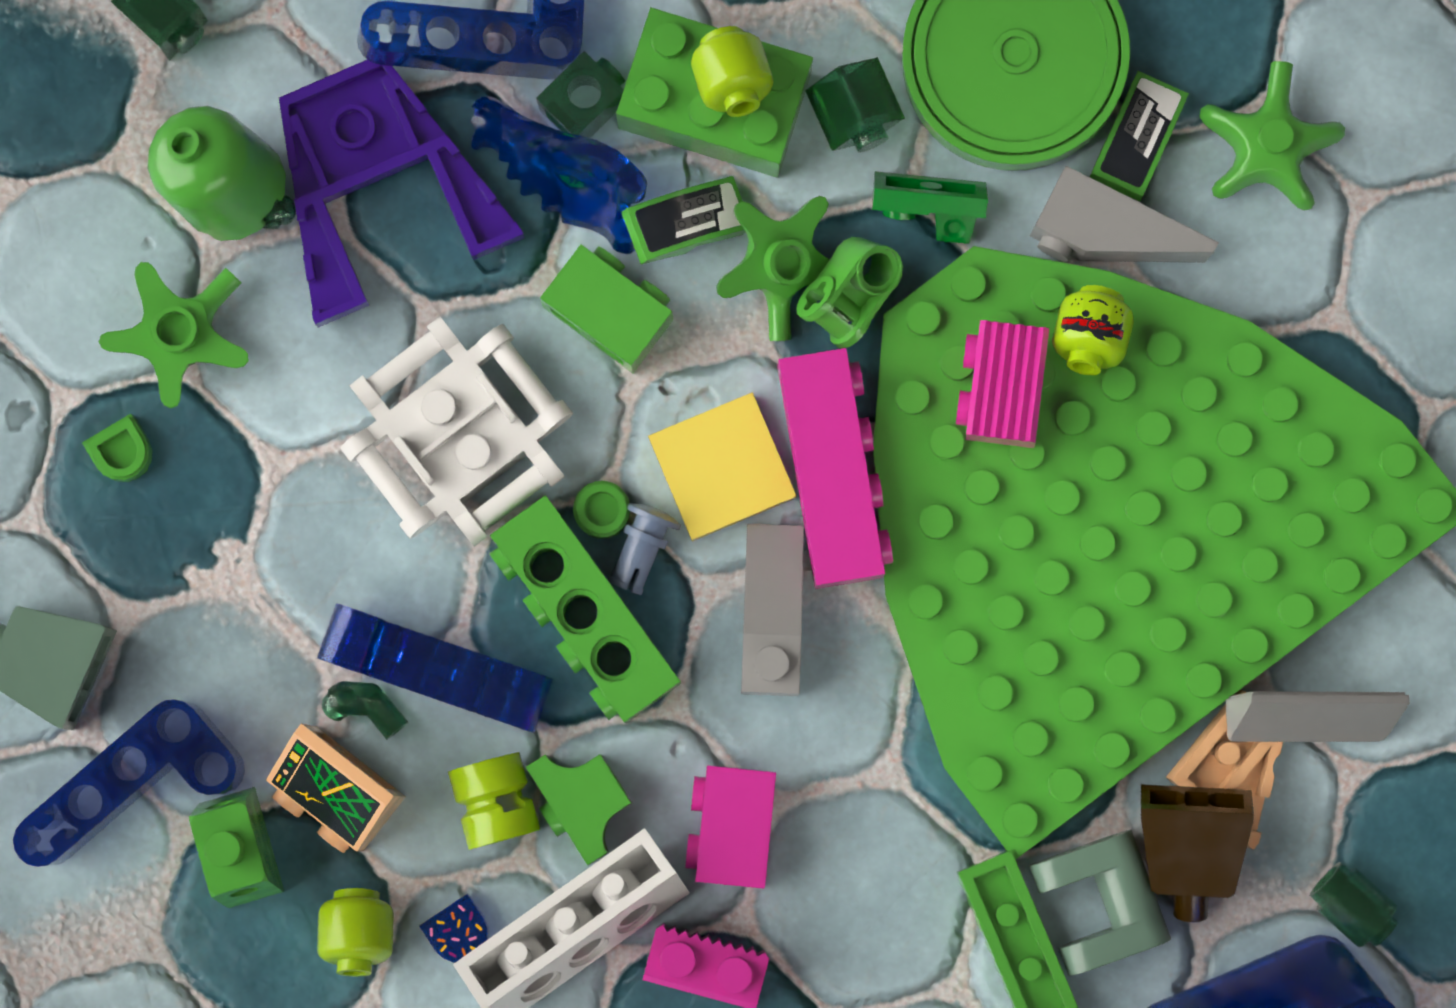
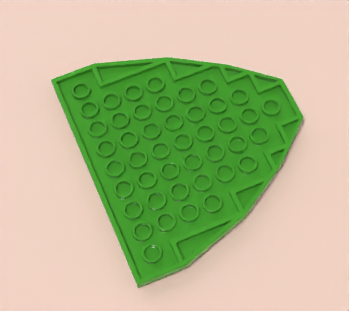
(1145, 550)

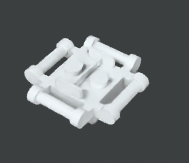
(457, 431)

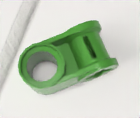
(849, 295)

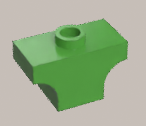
(580, 801)

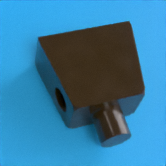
(1195, 843)

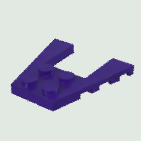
(352, 135)

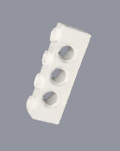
(573, 926)

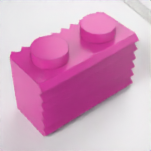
(1005, 383)
(706, 966)

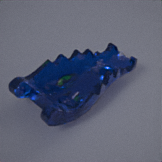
(569, 171)

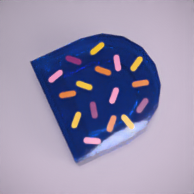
(456, 929)

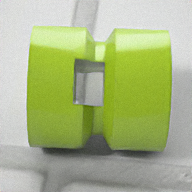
(494, 800)

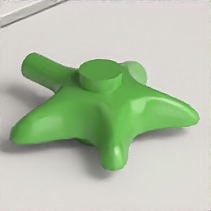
(1270, 142)
(777, 260)
(177, 331)

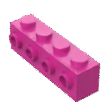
(832, 468)

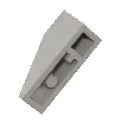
(1103, 225)
(772, 610)

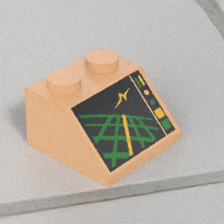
(333, 788)

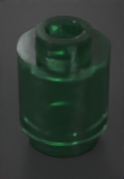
(1354, 905)

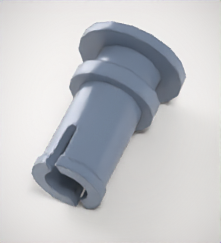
(641, 546)

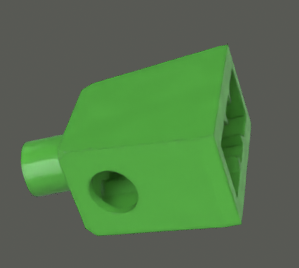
(235, 849)

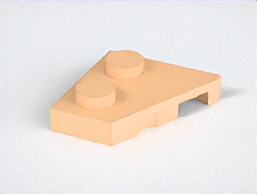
(1225, 764)

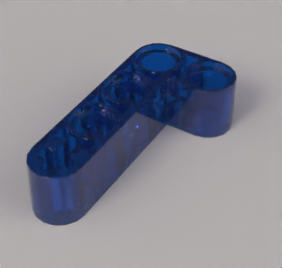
(468, 27)
(434, 668)
(121, 792)

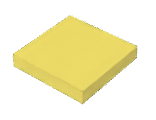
(722, 466)

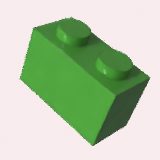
(608, 306)

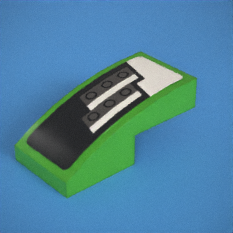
(1139, 136)
(684, 220)

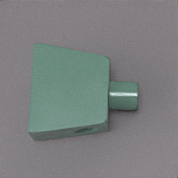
(51, 663)

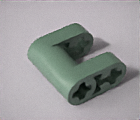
(1124, 892)

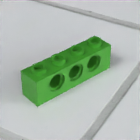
(544, 530)

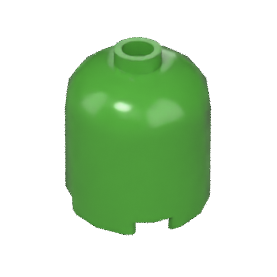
(215, 172)

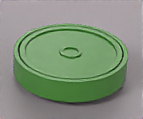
(1015, 77)

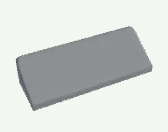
(1313, 716)

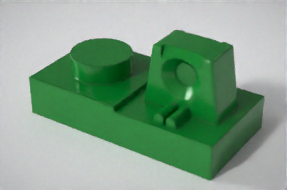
(952, 200)

